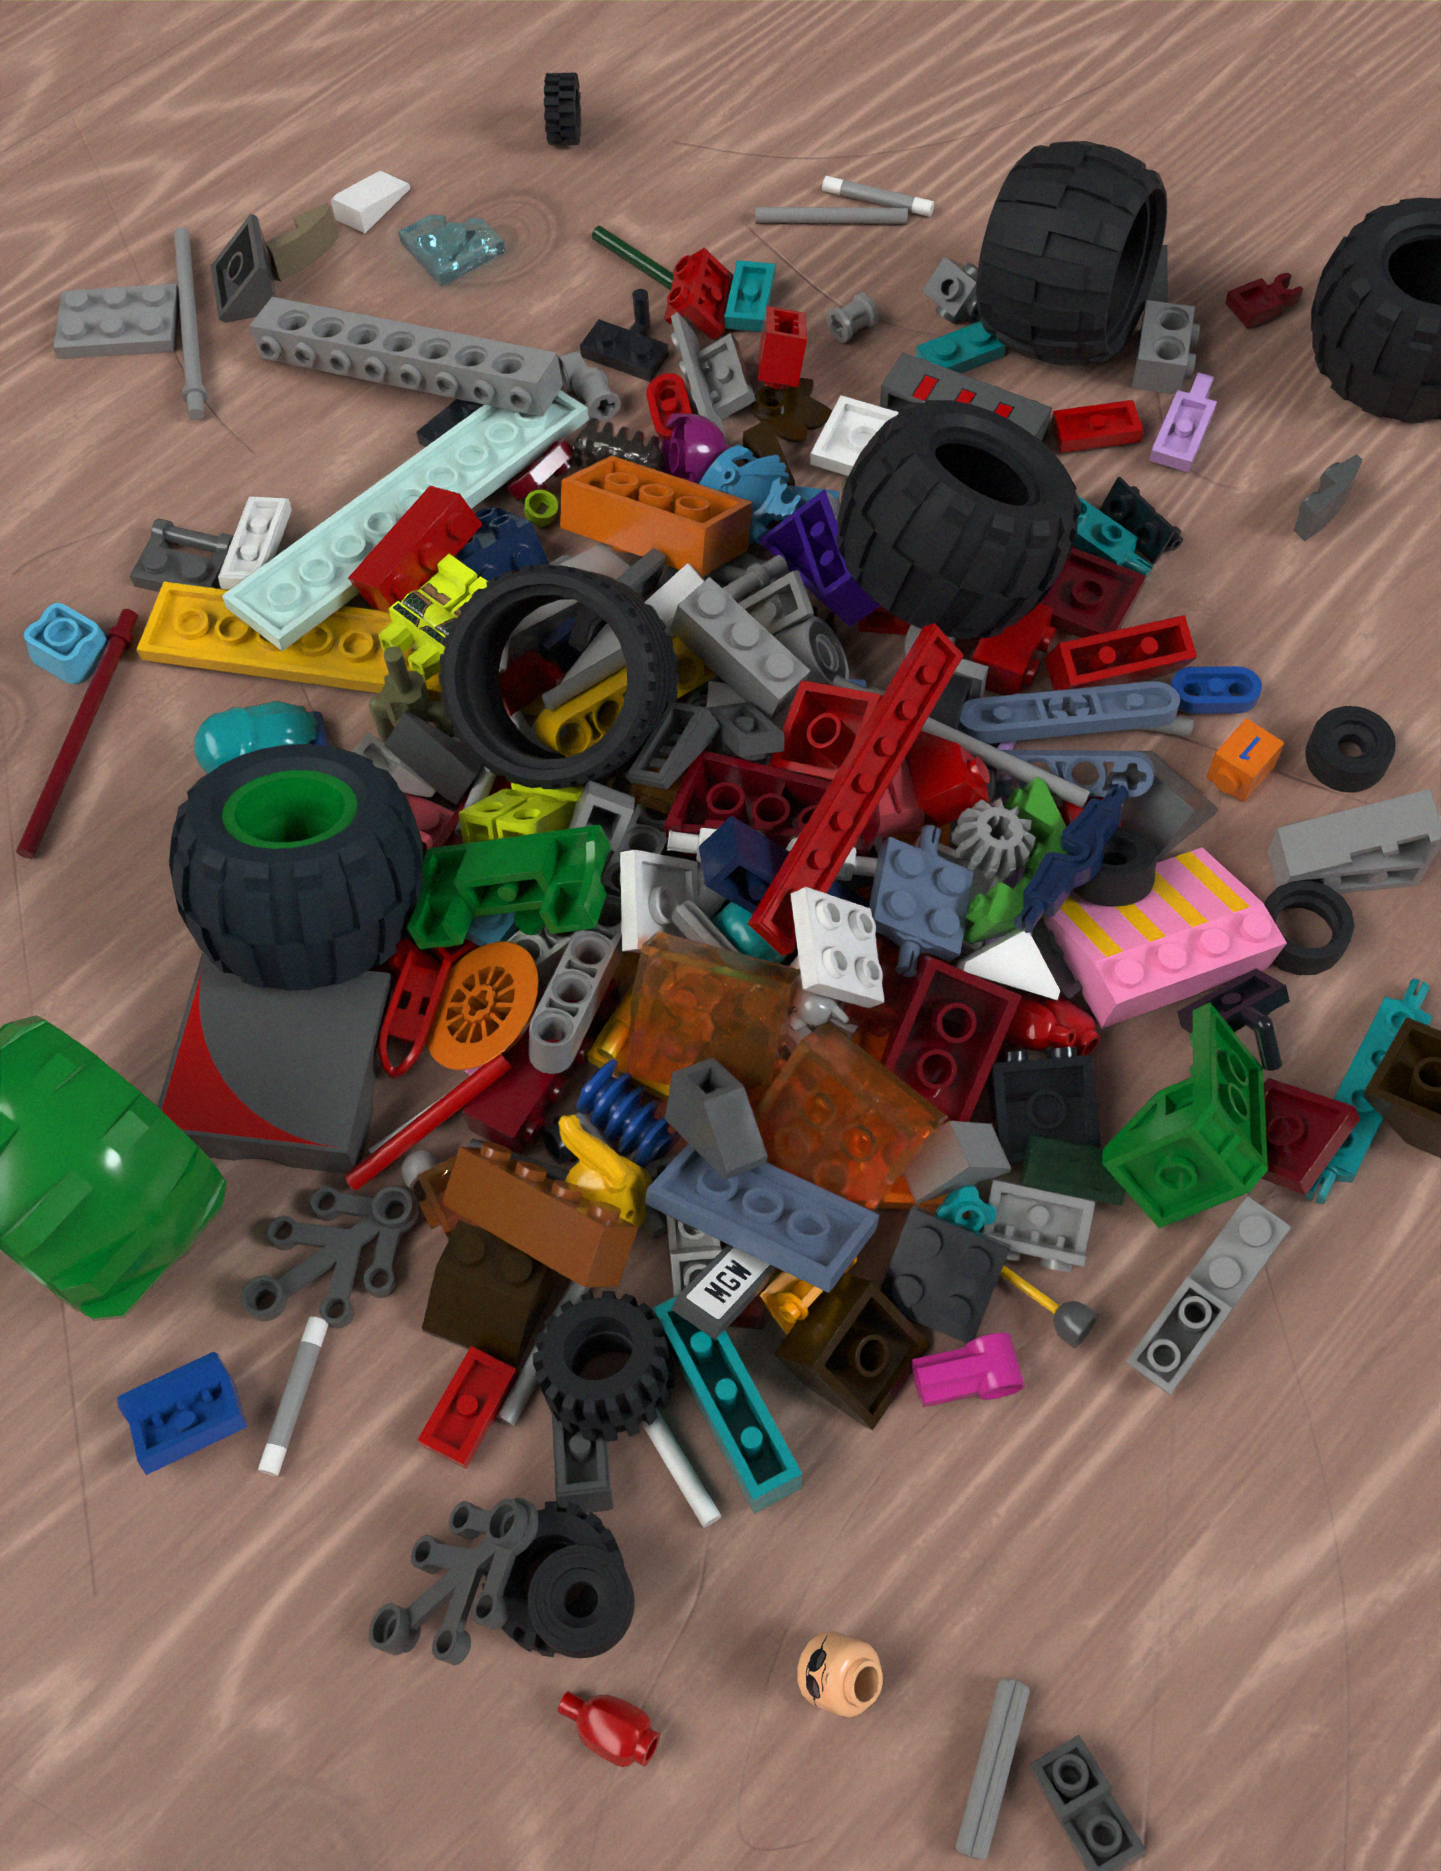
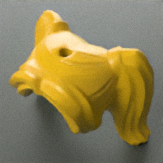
(605, 1173)

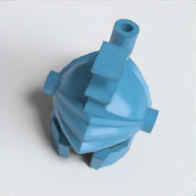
(758, 481)

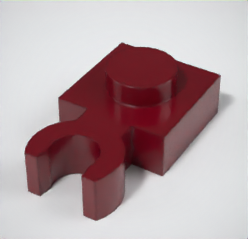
(1261, 302)

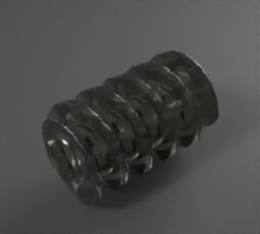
(595, 446)

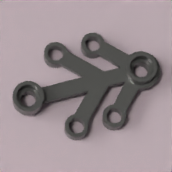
(339, 1249)
(508, 1531)

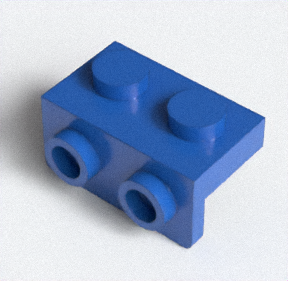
(182, 1412)

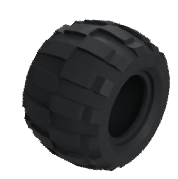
(1071, 252)
(1382, 313)
(957, 519)

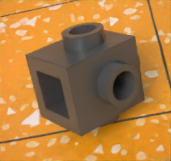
(954, 290)

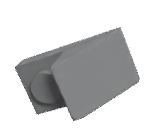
(780, 604)

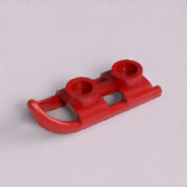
(407, 1023)

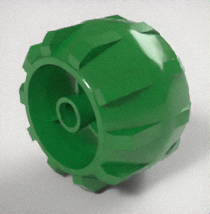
(92, 1175)

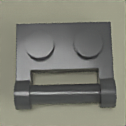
(162, 564)

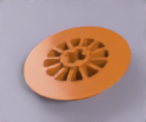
(491, 976)

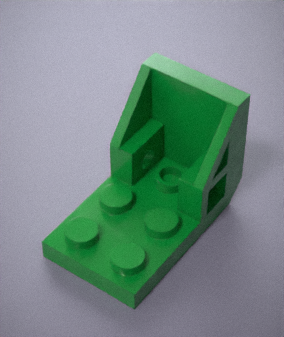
(1199, 1136)

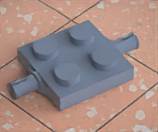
(920, 900)

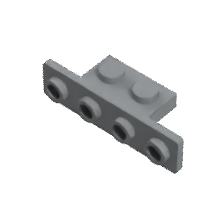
(715, 373)

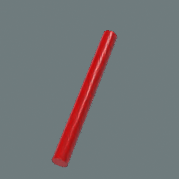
(428, 1121)

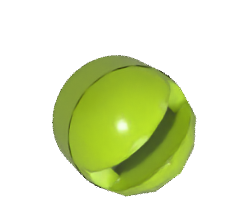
(533, 504)

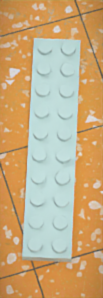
(471, 459)

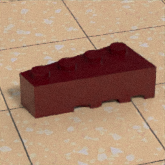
(757, 795)

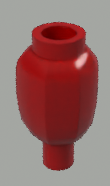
(1071, 1016)
(1037, 1028)
(612, 1728)

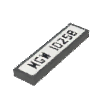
(723, 1290)

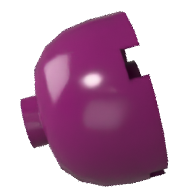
(692, 446)

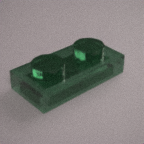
(1069, 1170)

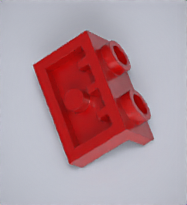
(700, 292)

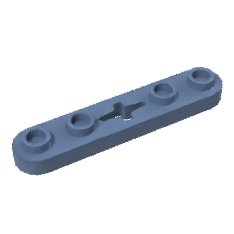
(1094, 709)

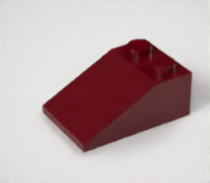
(949, 1036)

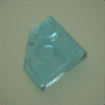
(449, 247)

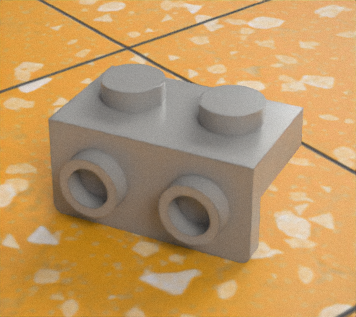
(1041, 1224)

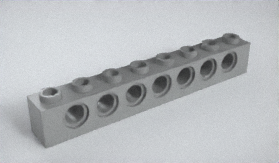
(408, 356)

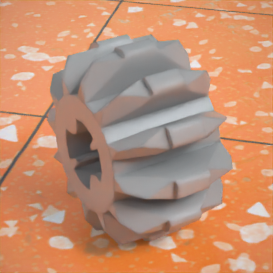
(993, 839)

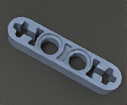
(1063, 761)

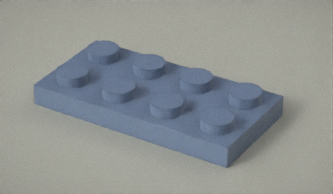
(766, 1216)

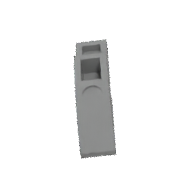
(1208, 1295)

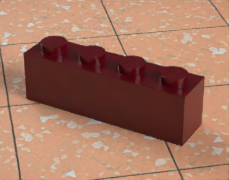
(516, 1104)

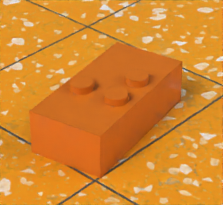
(647, 509)

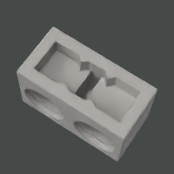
(1164, 347)

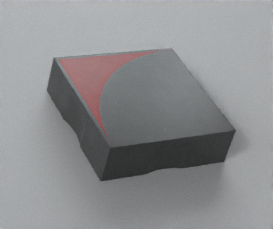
(278, 1069)

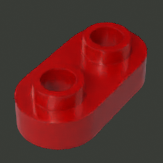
(665, 397)

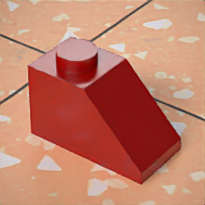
(946, 777)

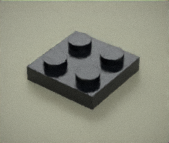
(944, 1273)

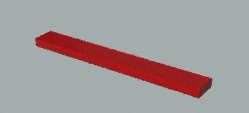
(858, 784)

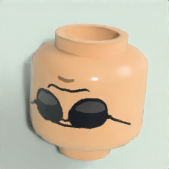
(839, 1674)

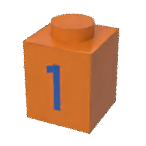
(1244, 760)

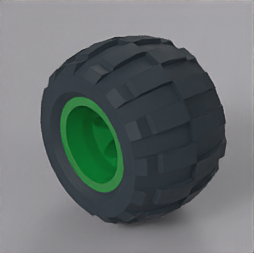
(296, 866)

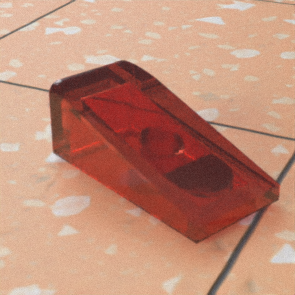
(885, 1016)

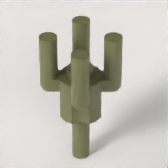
(404, 692)

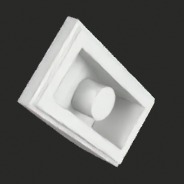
(368, 200)

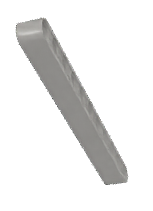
(600, 946)

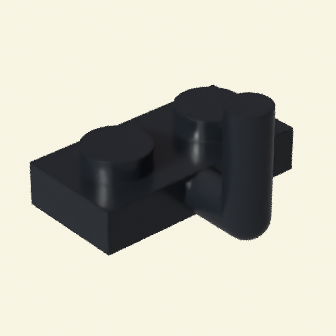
(624, 348)
(1248, 1004)

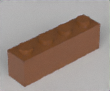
(540, 1215)

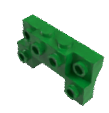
(511, 874)

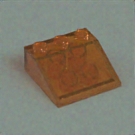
(706, 1005)
(844, 1119)

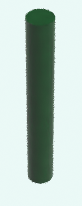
(633, 256)

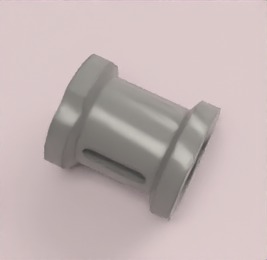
(844, 331)

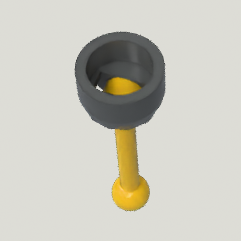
(1070, 1319)

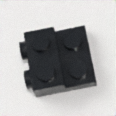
(1043, 1098)

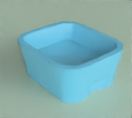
(65, 643)

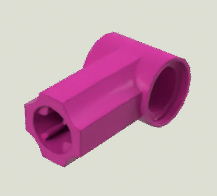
(981, 1369)

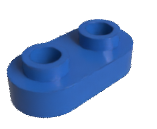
(1213, 689)

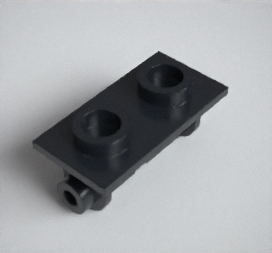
(1137, 516)

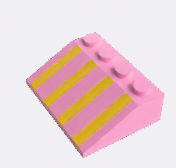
(1175, 943)

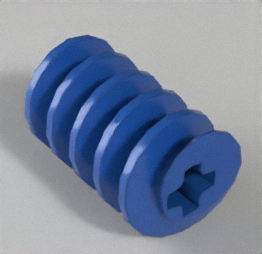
(626, 1116)

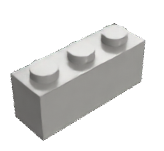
(738, 649)

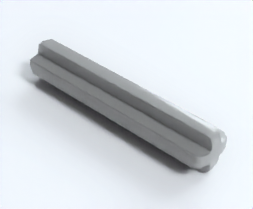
(992, 1769)

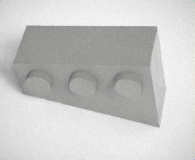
(1361, 847)

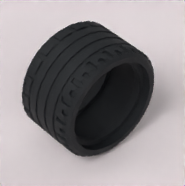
(474, 659)

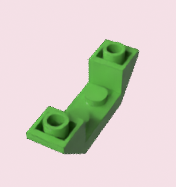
(995, 912)

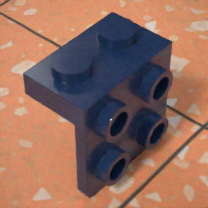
(501, 544)

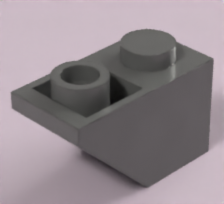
(715, 1118)

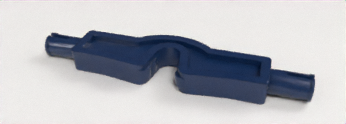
(1062, 872)

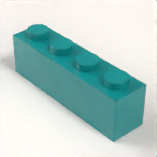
(732, 1410)

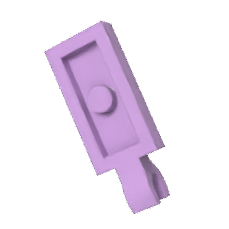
(1185, 426)

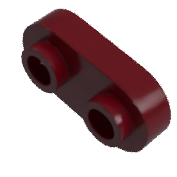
(553, 461)

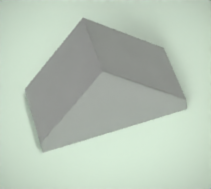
(956, 1157)

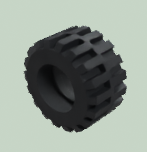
(595, 1329)
(556, 1529)

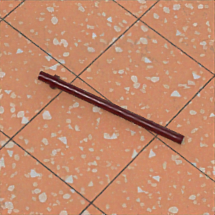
(118, 640)

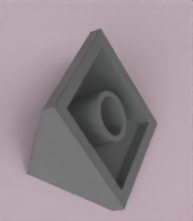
(243, 274)
(1167, 810)

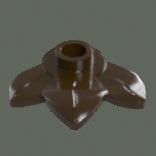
(791, 410)

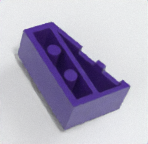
(810, 546)

